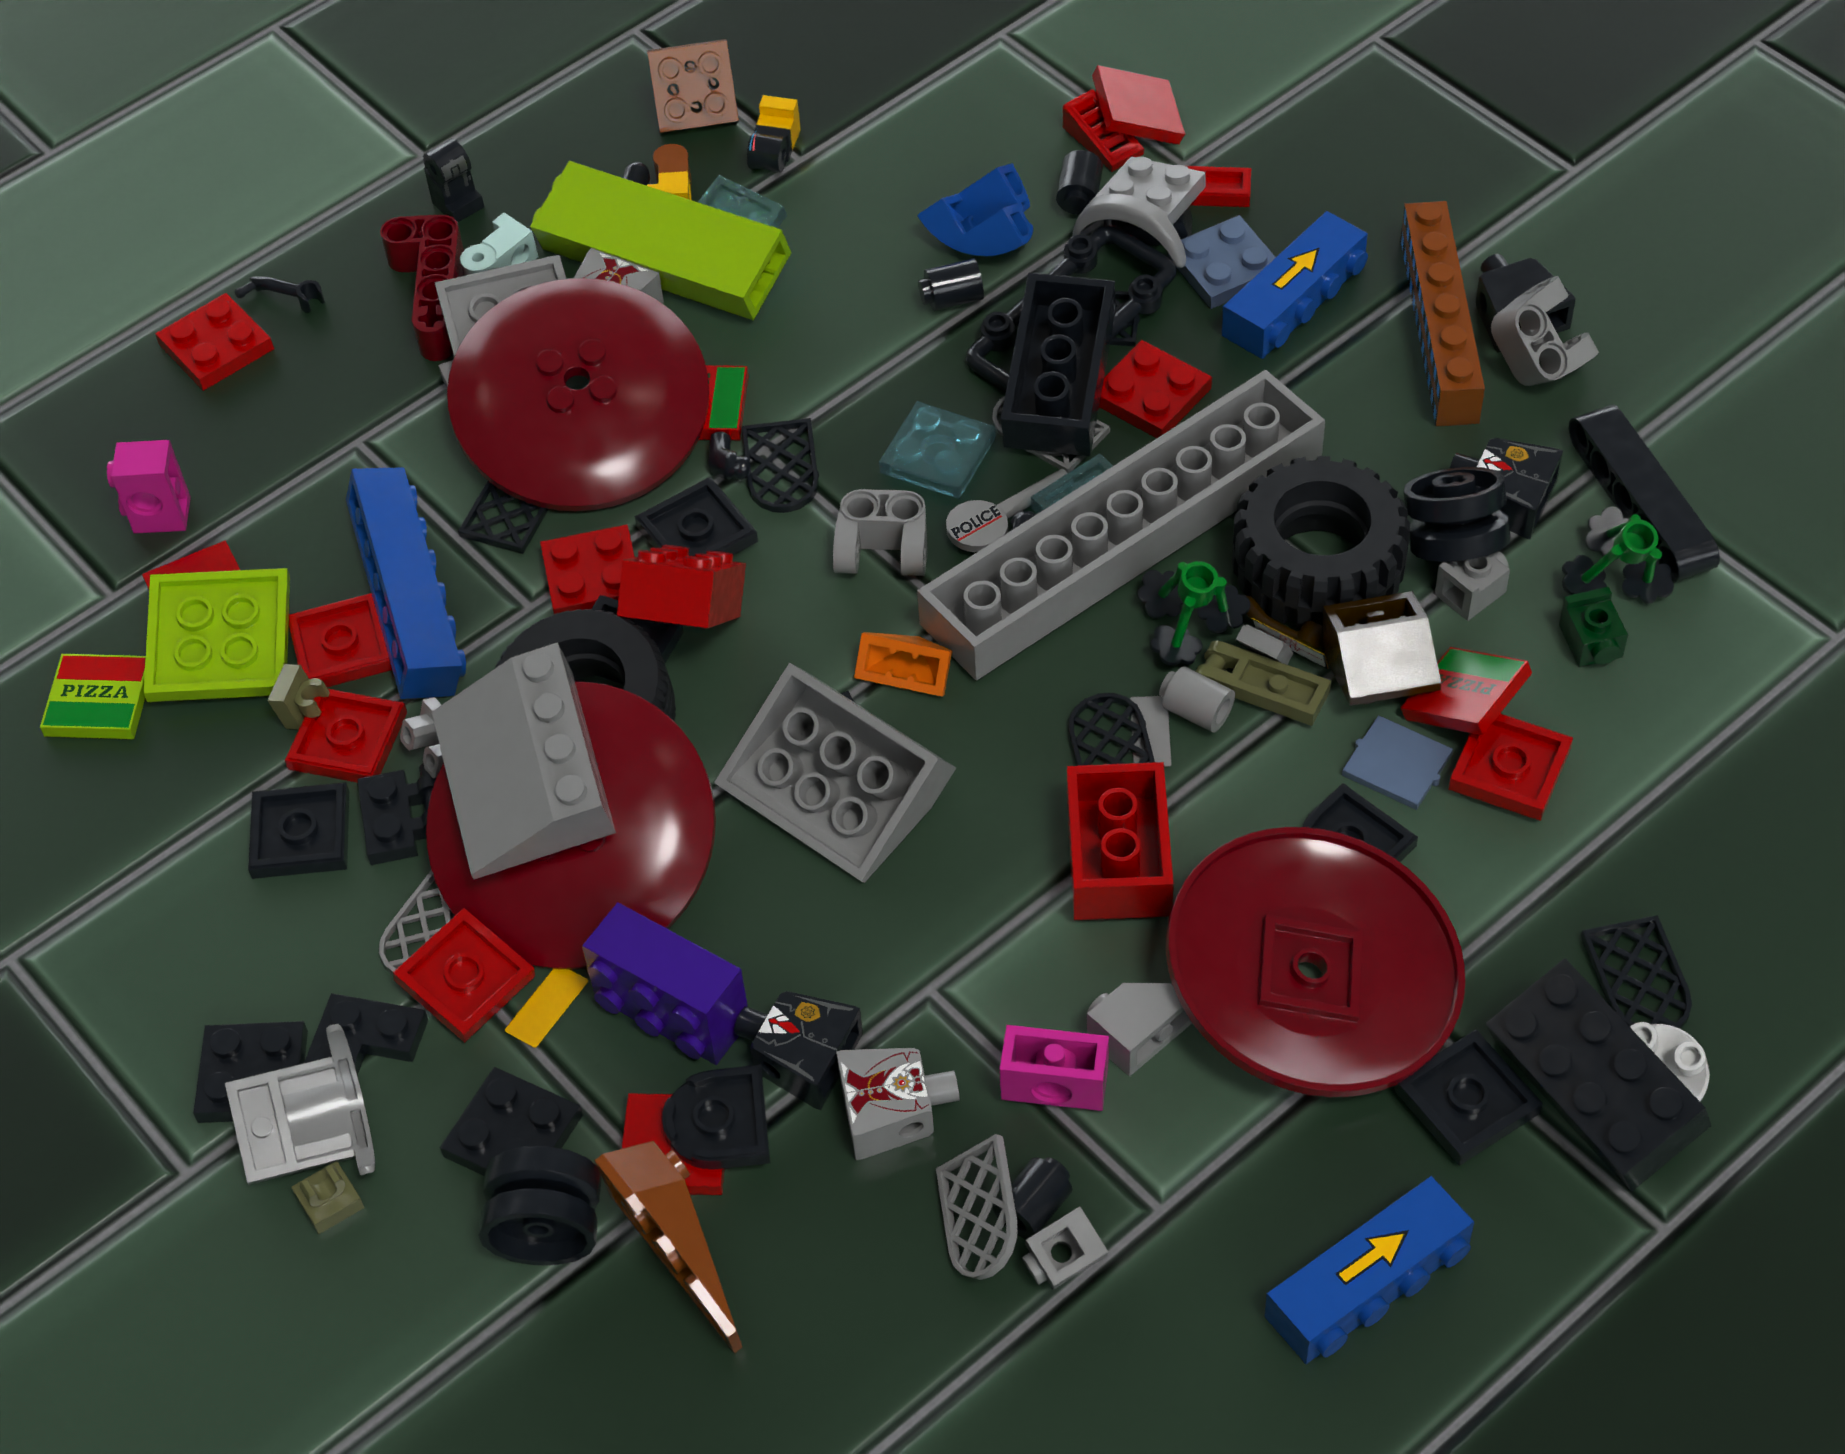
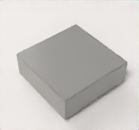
(1264, 644)

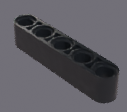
(1643, 488)

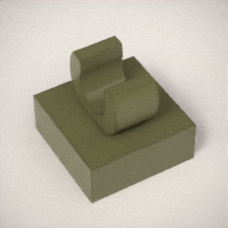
(294, 696)
(327, 1197)

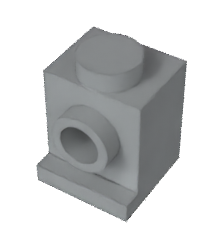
(1472, 583)
(1072, 1231)

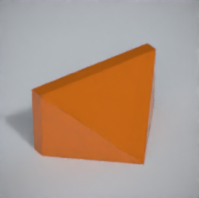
(903, 662)

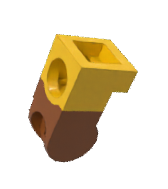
(672, 170)

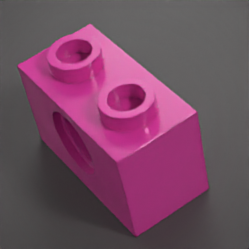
(149, 486)
(1054, 1067)

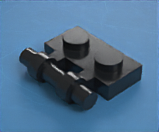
(388, 814)

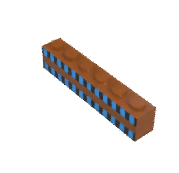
(1442, 314)

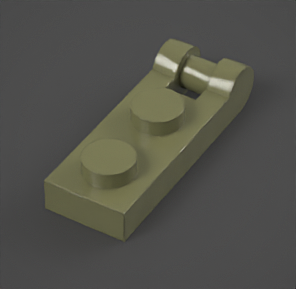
(1266, 682)

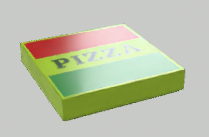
(95, 697)

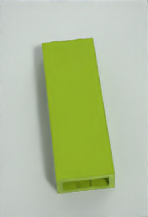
(691, 245)

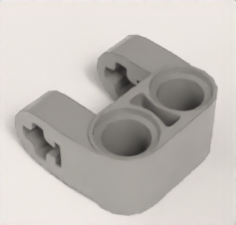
(1538, 337)
(881, 522)

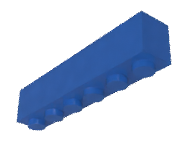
(404, 583)

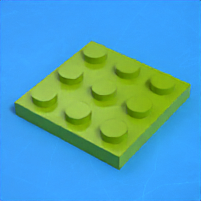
(216, 634)

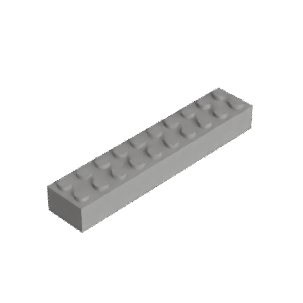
(1116, 525)

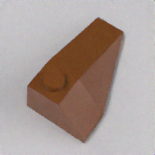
(658, 1204)

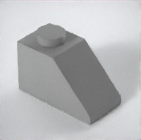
(1138, 1022)

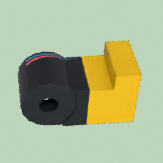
(774, 134)

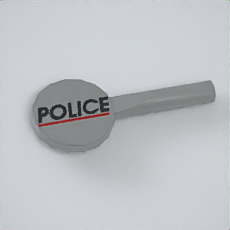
(980, 522)

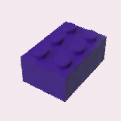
(665, 983)

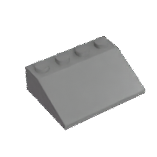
(521, 764)
(833, 773)

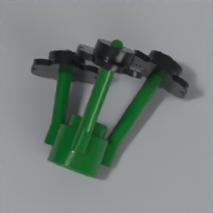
(1632, 543)
(1196, 587)

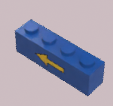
(1294, 285)
(1369, 1271)

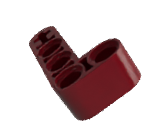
(433, 250)

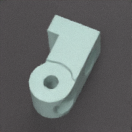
(506, 246)

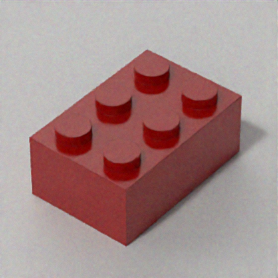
(680, 587)
(1119, 841)

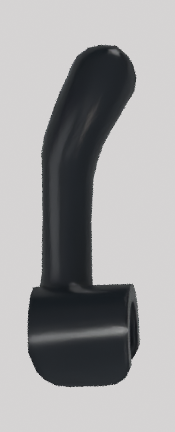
(304, 291)

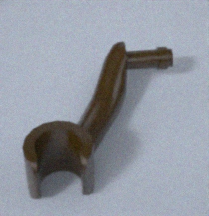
(1309, 633)

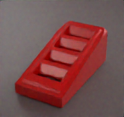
(1085, 112)

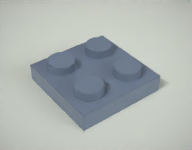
(1223, 260)

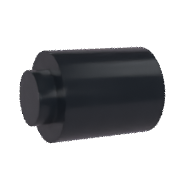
(1078, 180)
(951, 285)
(1038, 1194)

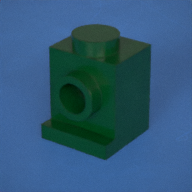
(1593, 627)

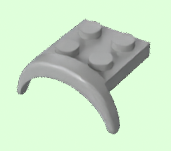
(1148, 197)
(302, 1116)

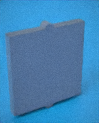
(1397, 762)

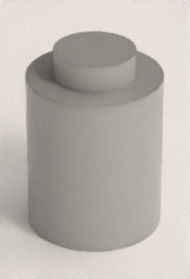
(1197, 698)

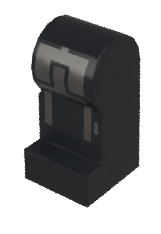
(451, 181)

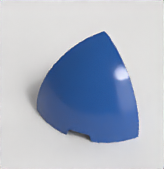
(984, 216)

